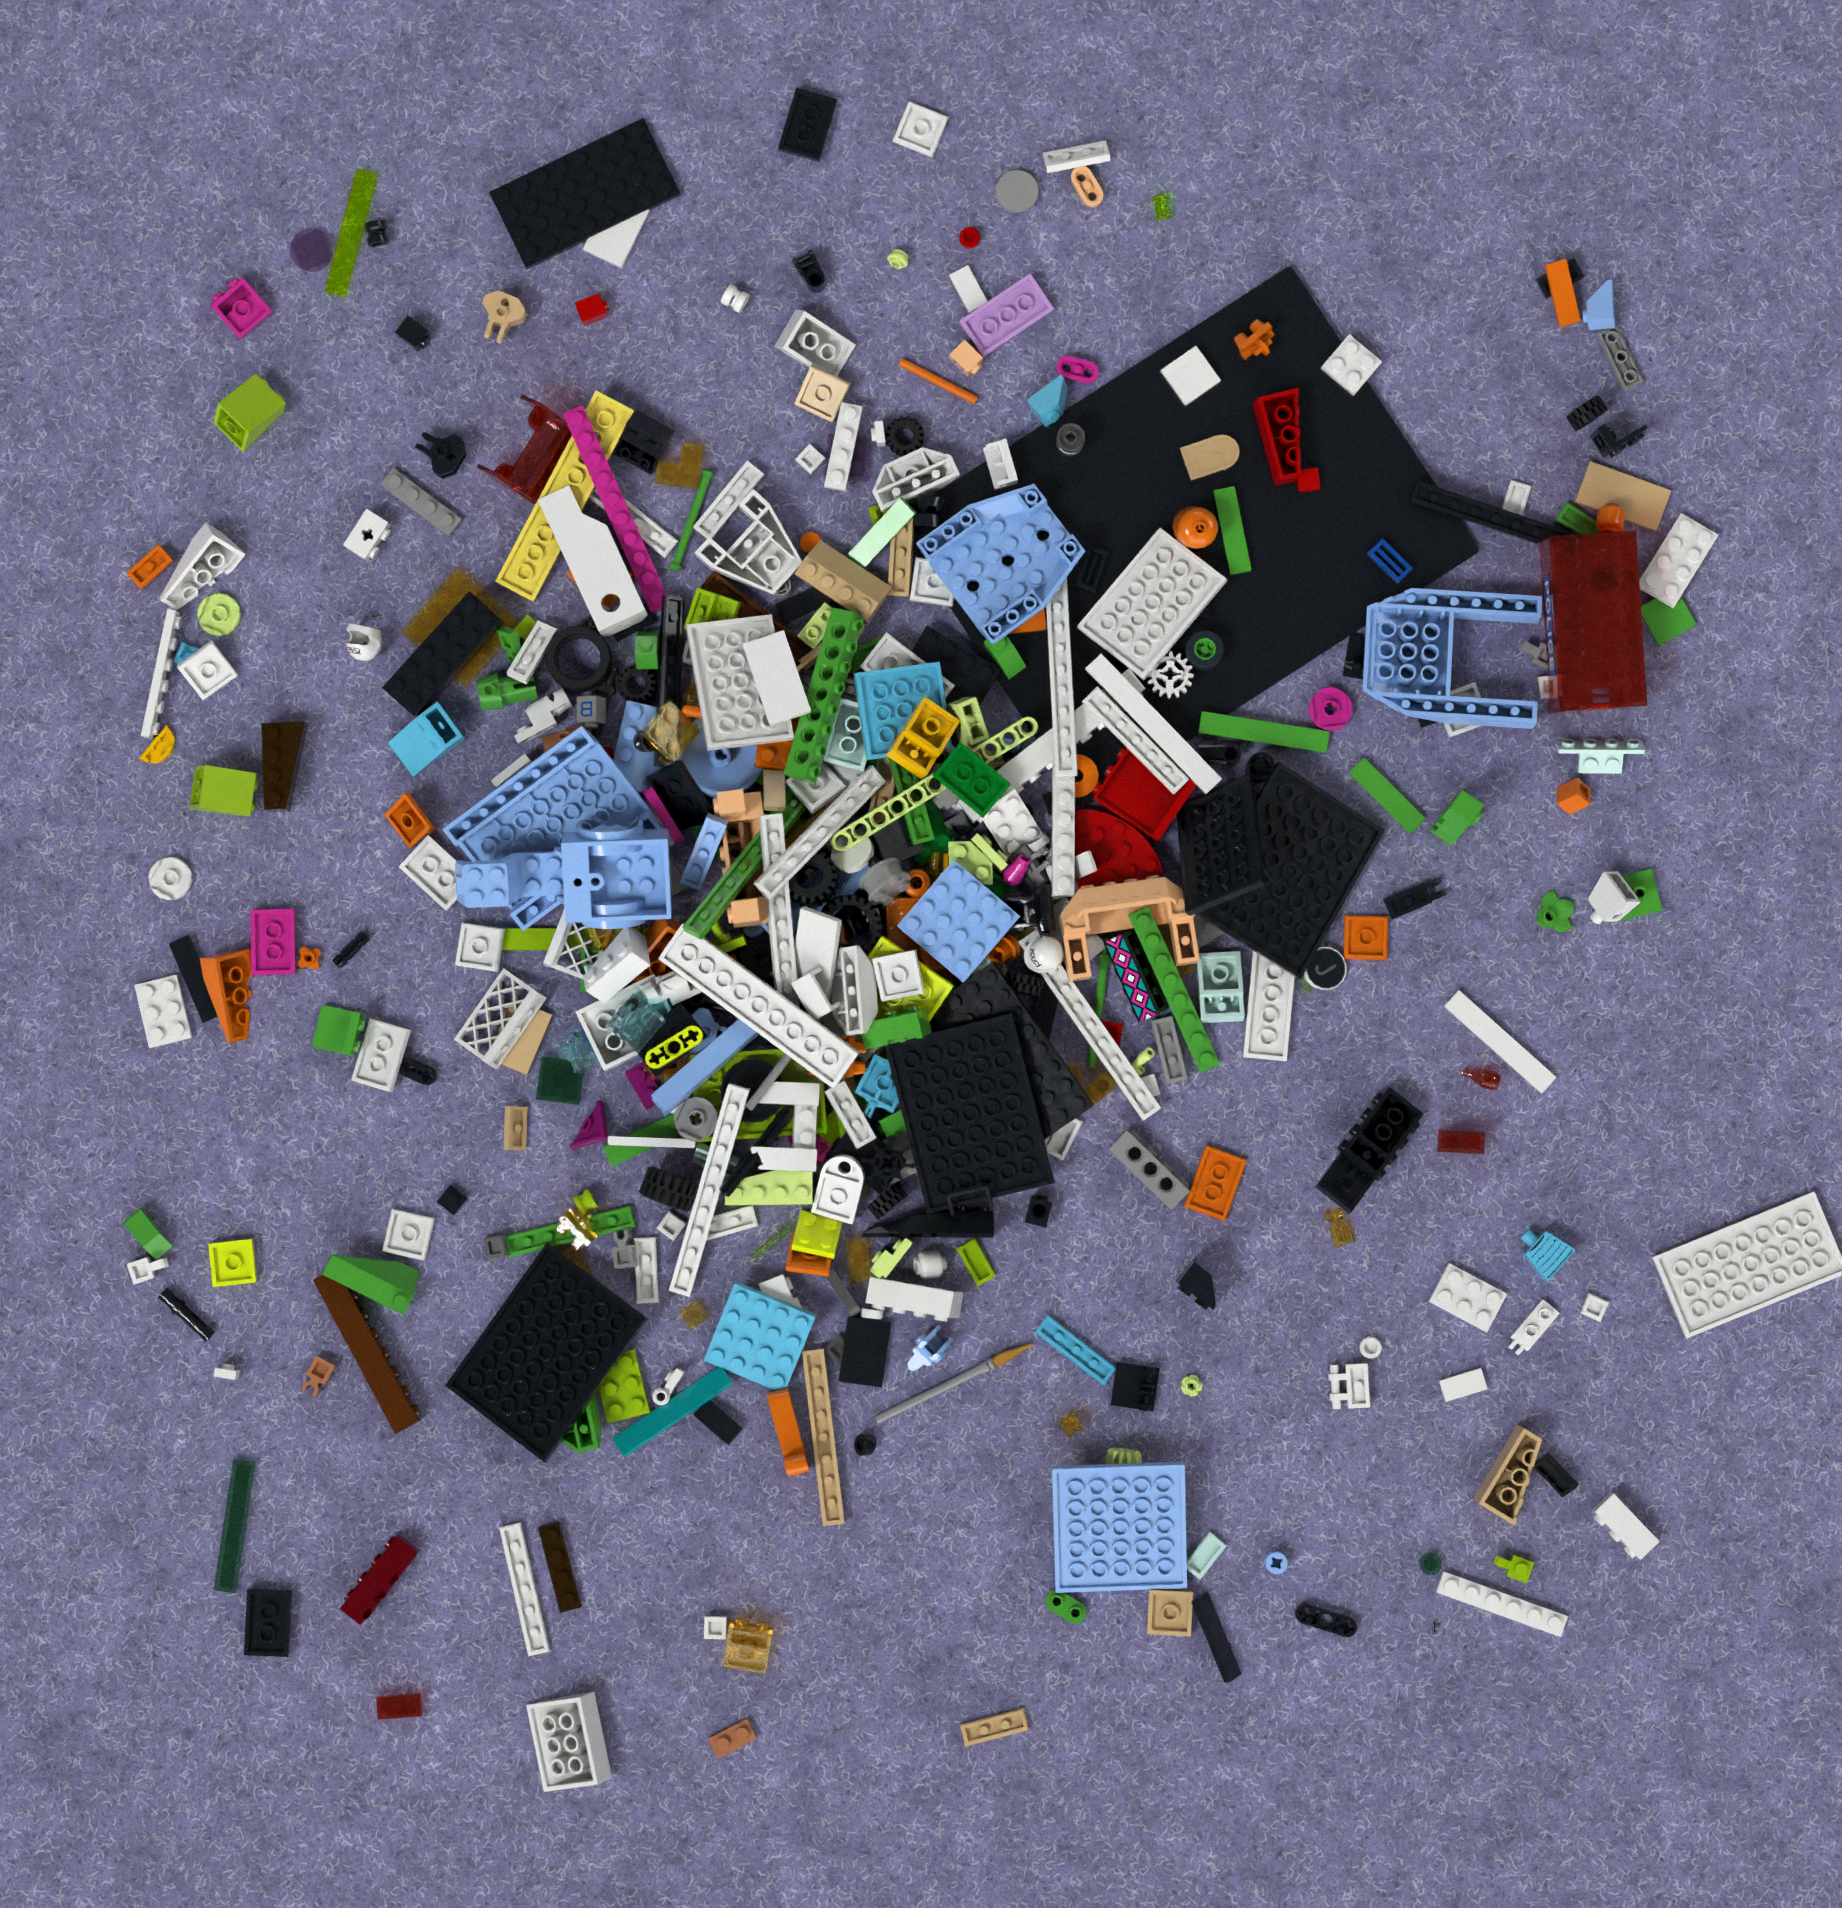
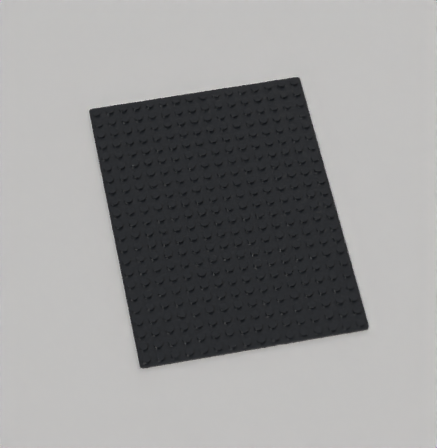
(1302, 547)

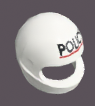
(359, 635)
(1044, 954)

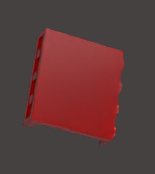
(1139, 796)

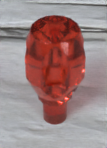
(1484, 1078)

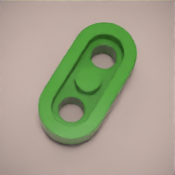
(1066, 1606)

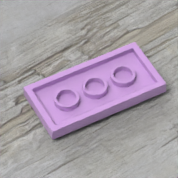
(1006, 315)

